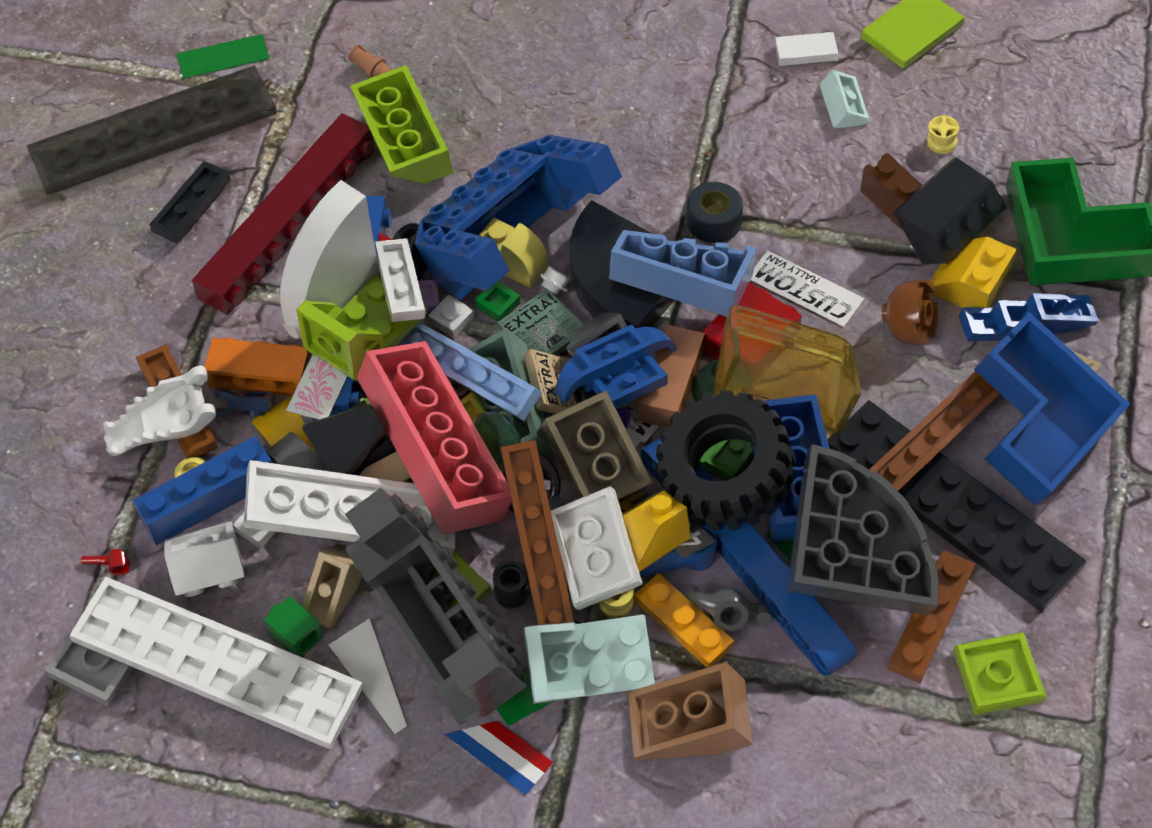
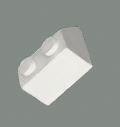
(203, 559)

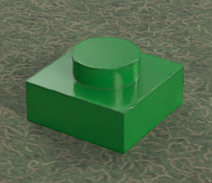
(498, 301)

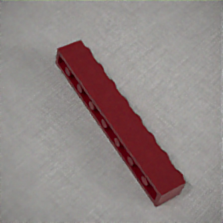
(282, 214)

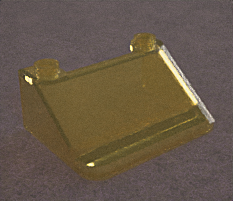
(787, 360)

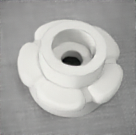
(554, 280)

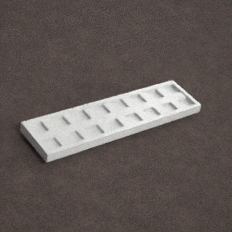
(217, 662)

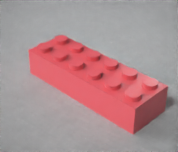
(434, 437)

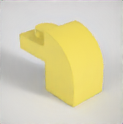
(520, 250)

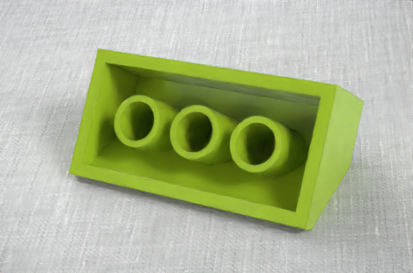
(403, 126)

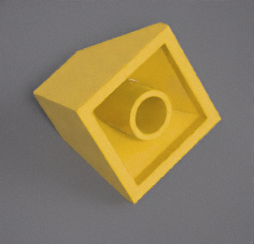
(656, 527)

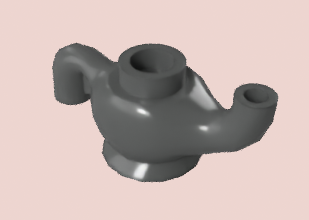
(729, 608)

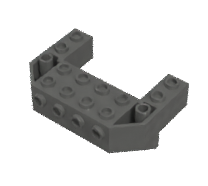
(399, 562)

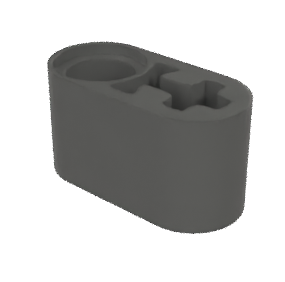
(294, 452)

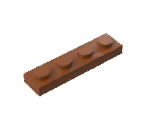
(158, 366)
(925, 632)

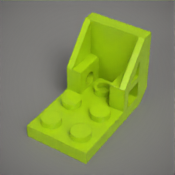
(347, 333)

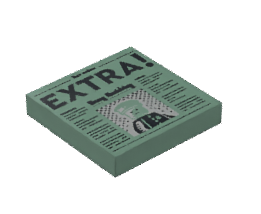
(543, 324)

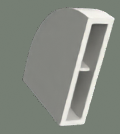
(330, 255)

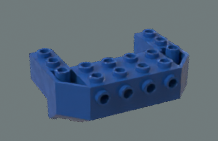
(515, 190)

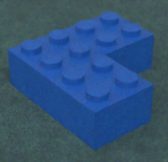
(1061, 403)

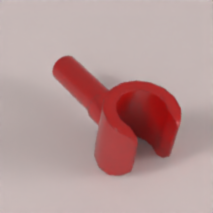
(115, 559)

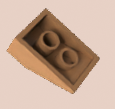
(691, 715)

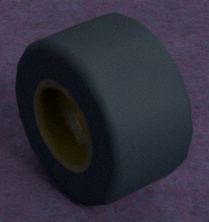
(714, 212)

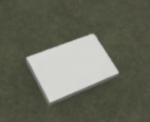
(595, 548)

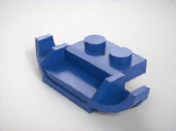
(617, 363)

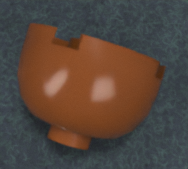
(911, 312)

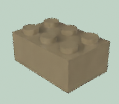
(595, 449)

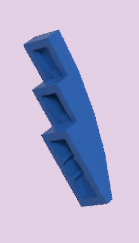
(1055, 311)

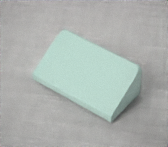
(843, 100)

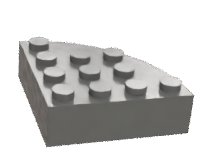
(859, 539)

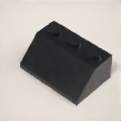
(949, 212)

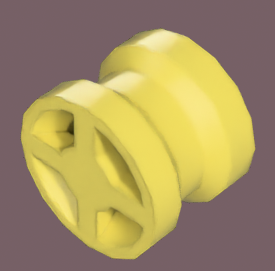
(942, 134)
(618, 605)

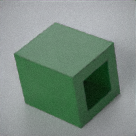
(293, 627)

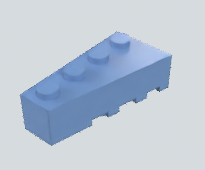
(683, 270)

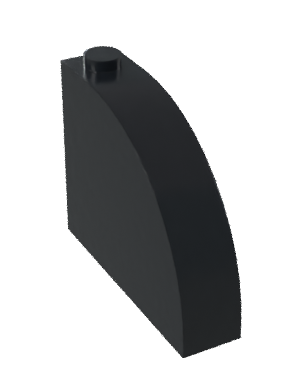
(590, 257)

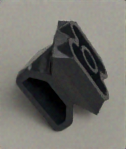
(350, 439)

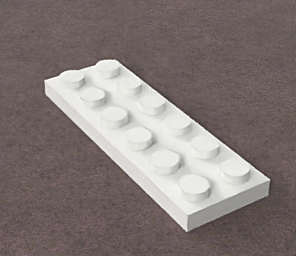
(316, 501)

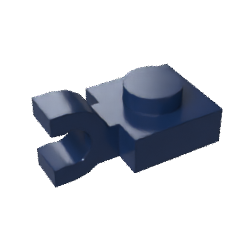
(253, 402)

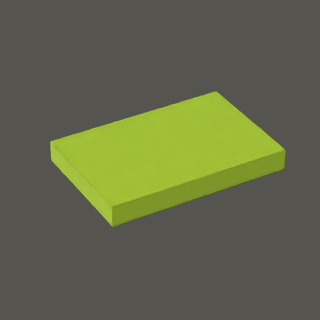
(912, 29)

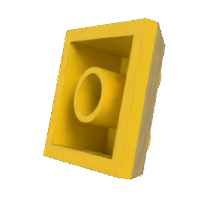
(975, 273)

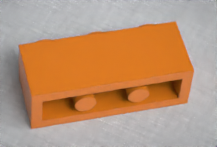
(255, 366)

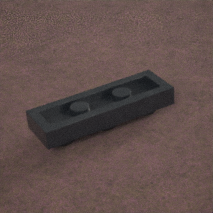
(190, 202)

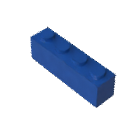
(198, 492)

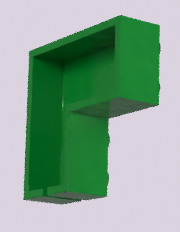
(1066, 238)

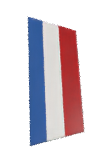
(503, 753)

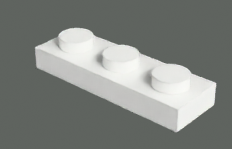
(399, 280)

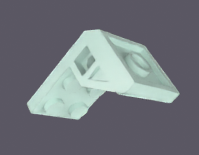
(588, 658)

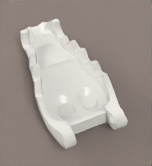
(165, 413)

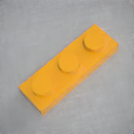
(683, 621)

